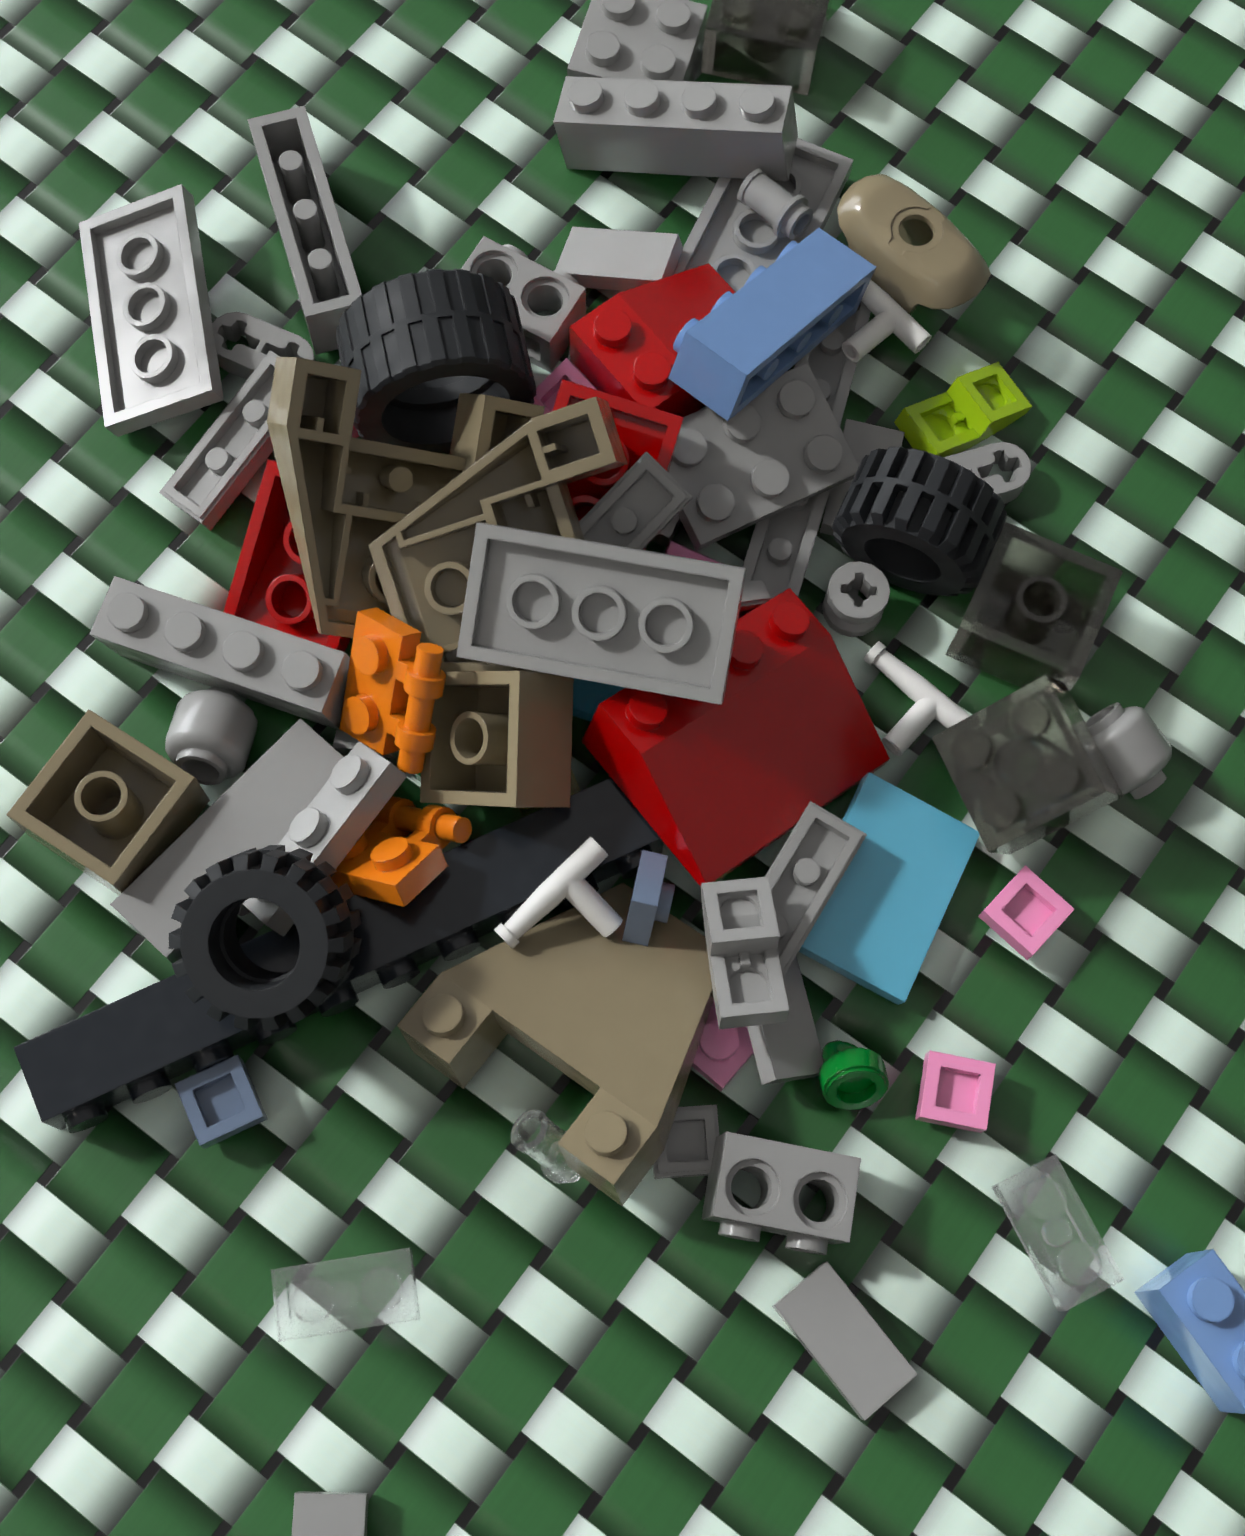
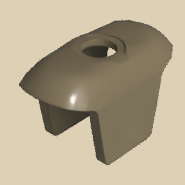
(912, 245)

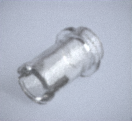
(538, 1139)

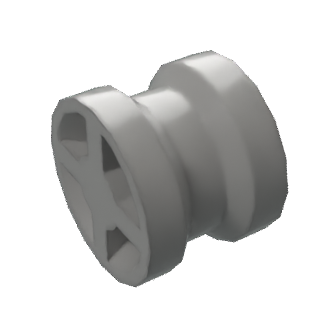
(846, 610)

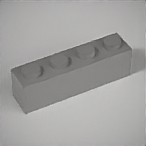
(676, 127)
(306, 221)
(223, 651)
(246, 816)

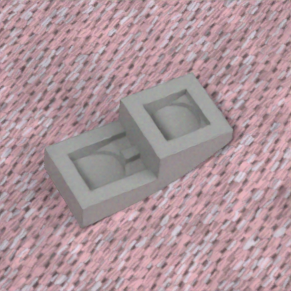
(744, 953)

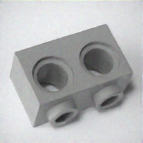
(534, 291)
(782, 1173)

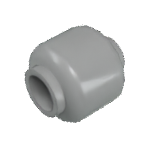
(211, 735)
(1131, 748)

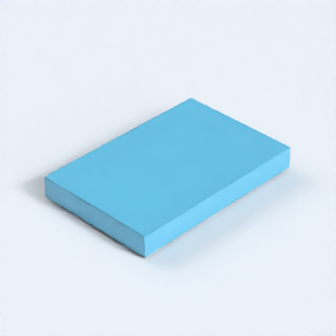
(892, 890)

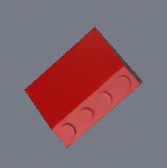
(742, 771)

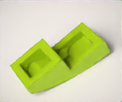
(965, 414)

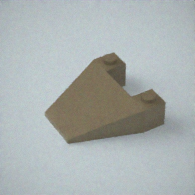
(514, 485)
(355, 489)
(598, 1011)

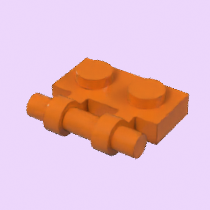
(392, 689)
(395, 867)

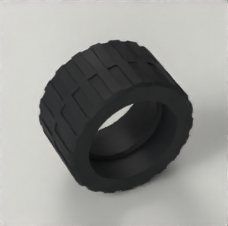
(423, 346)

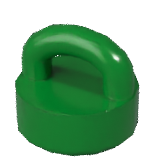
(852, 1076)

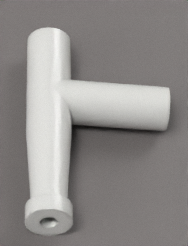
(888, 319)
(929, 701)
(569, 883)

